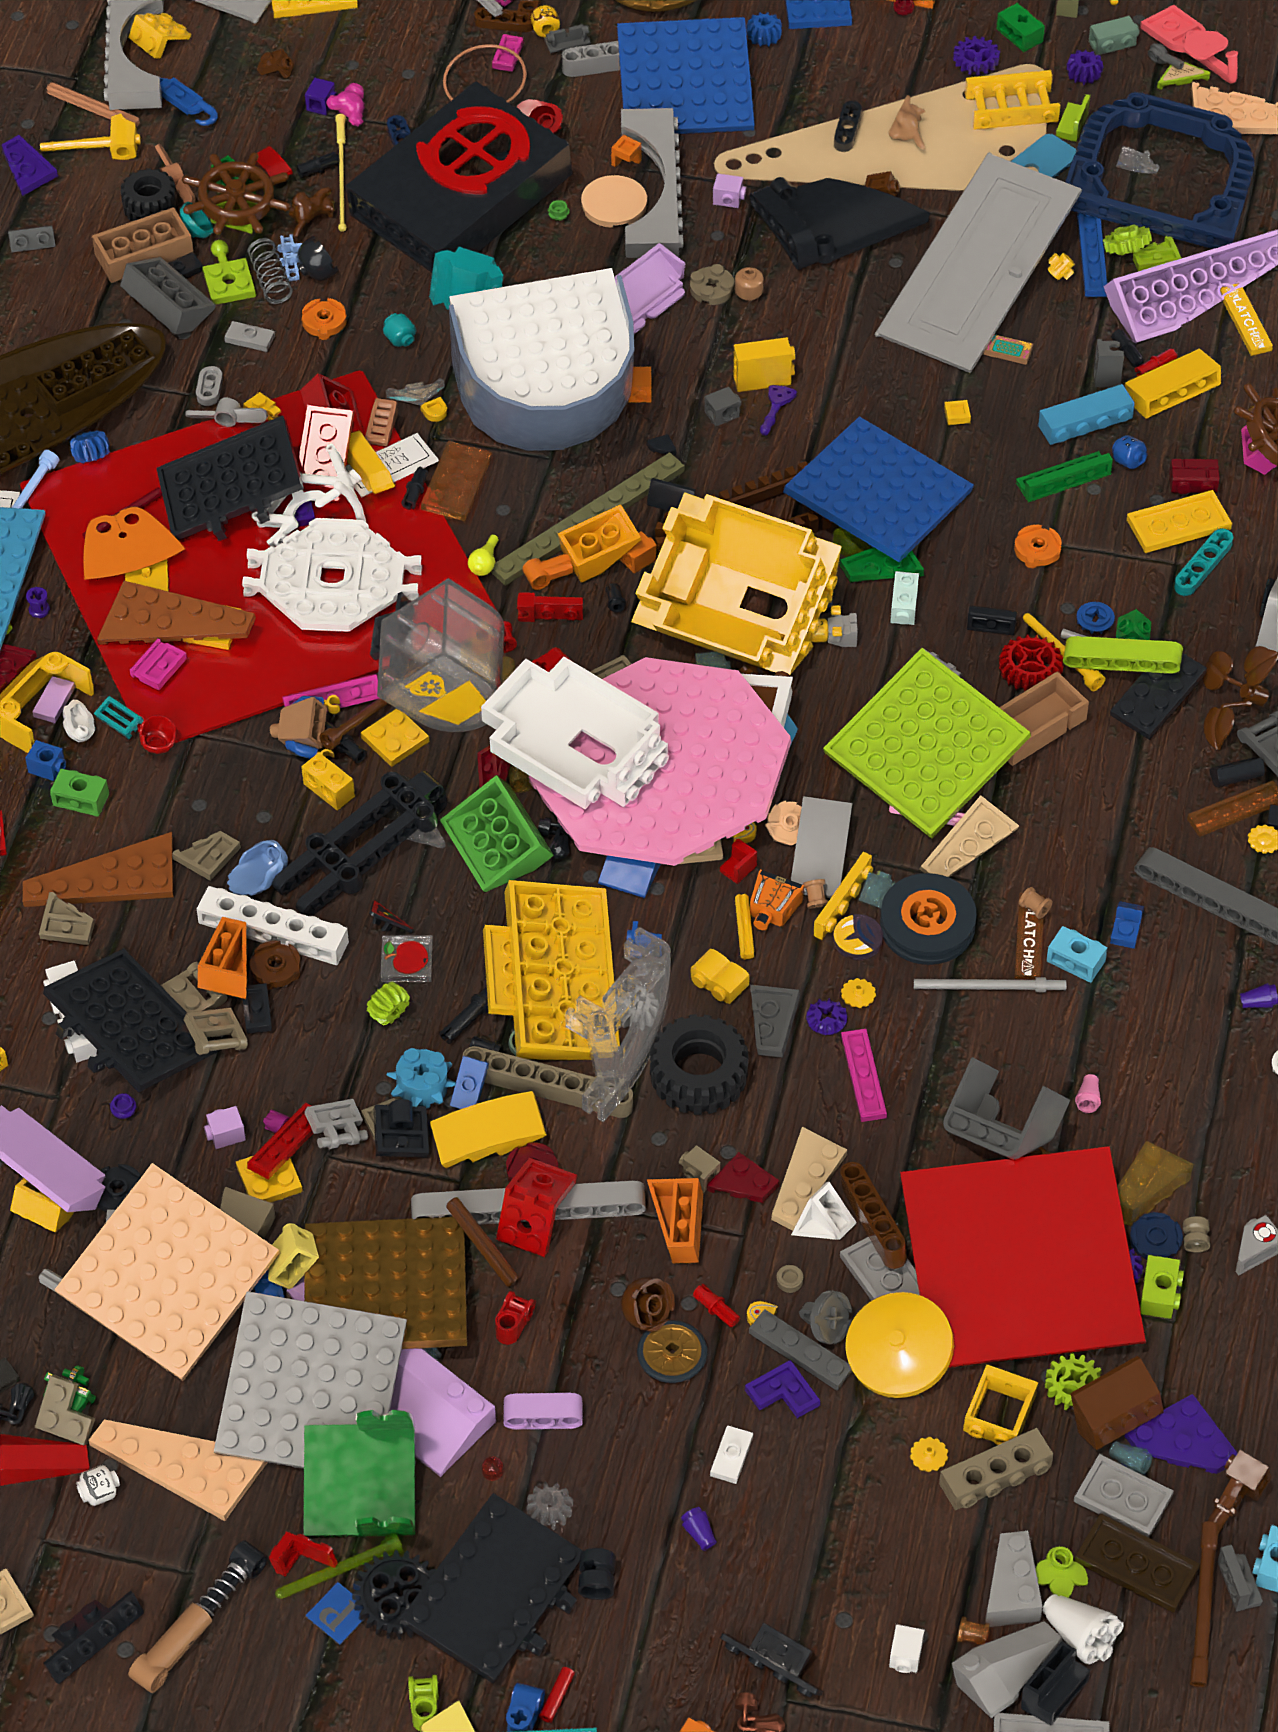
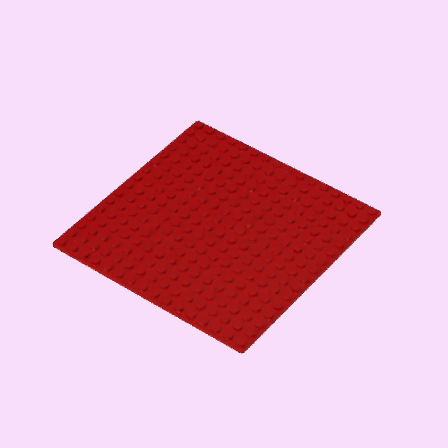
(277, 656)

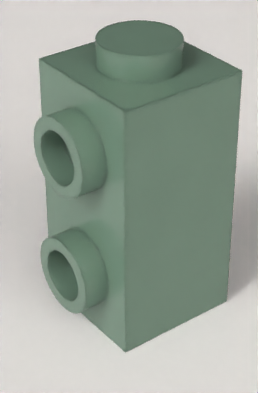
(1113, 35)

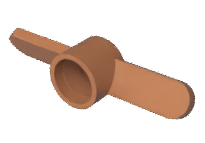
(176, 173)

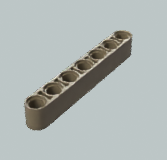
(537, 1075)

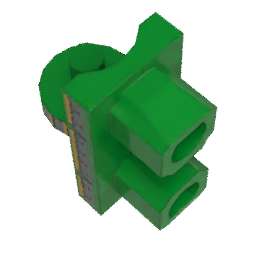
(82, 1395)

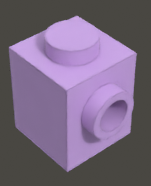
(728, 190)
(224, 1127)

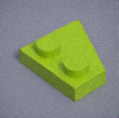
(1156, 254)

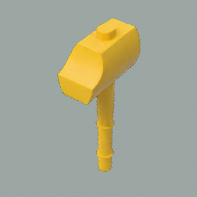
(122, 140)

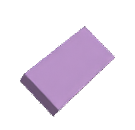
(53, 699)

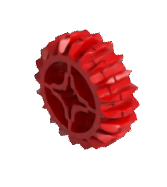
(1030, 655)

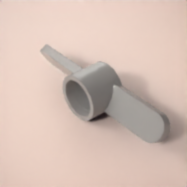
(230, 412)

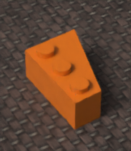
(224, 960)
(680, 1215)

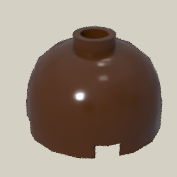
(647, 1303)

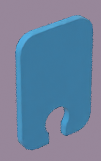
(1048, 155)

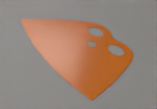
(143, 546)

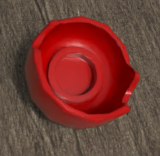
(157, 734)

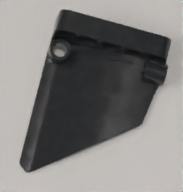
(831, 218)

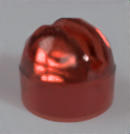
(489, 1472)

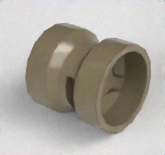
(1196, 1234)

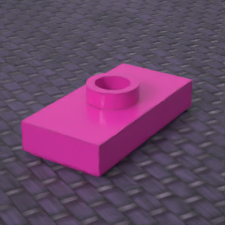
(503, 59)

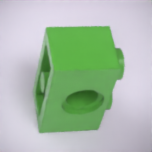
(79, 792)

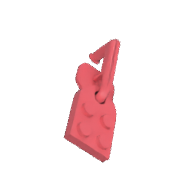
(1185, 34)

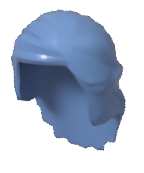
(257, 868)

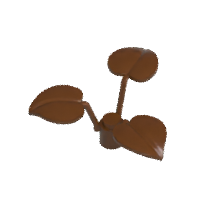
(1257, 665)

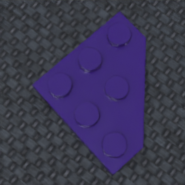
(1184, 1437)

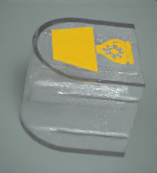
(442, 658)

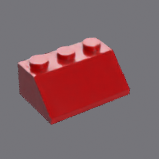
(330, 394)

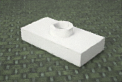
(731, 1454)

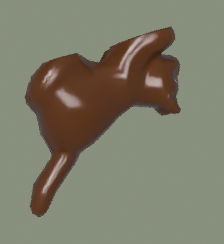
(307, 208)

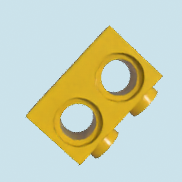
(328, 781)

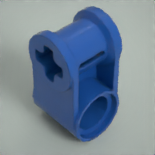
(524, 1707)

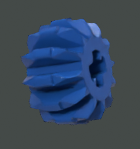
(764, 29)
(89, 446)

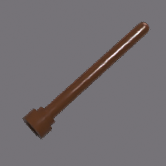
(331, 737)

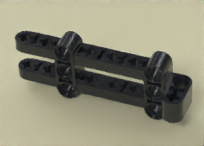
(427, 800)

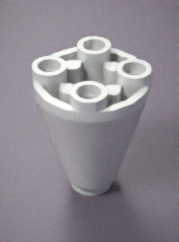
(1083, 1627)

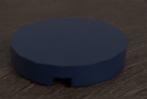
(1156, 1236)

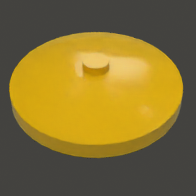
(899, 1345)

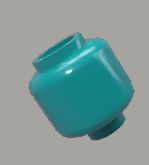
(399, 330)

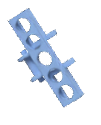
(289, 258)

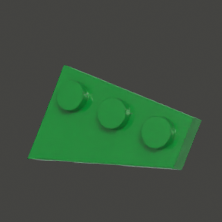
(876, 565)

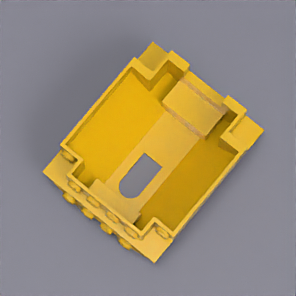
(711, 561)

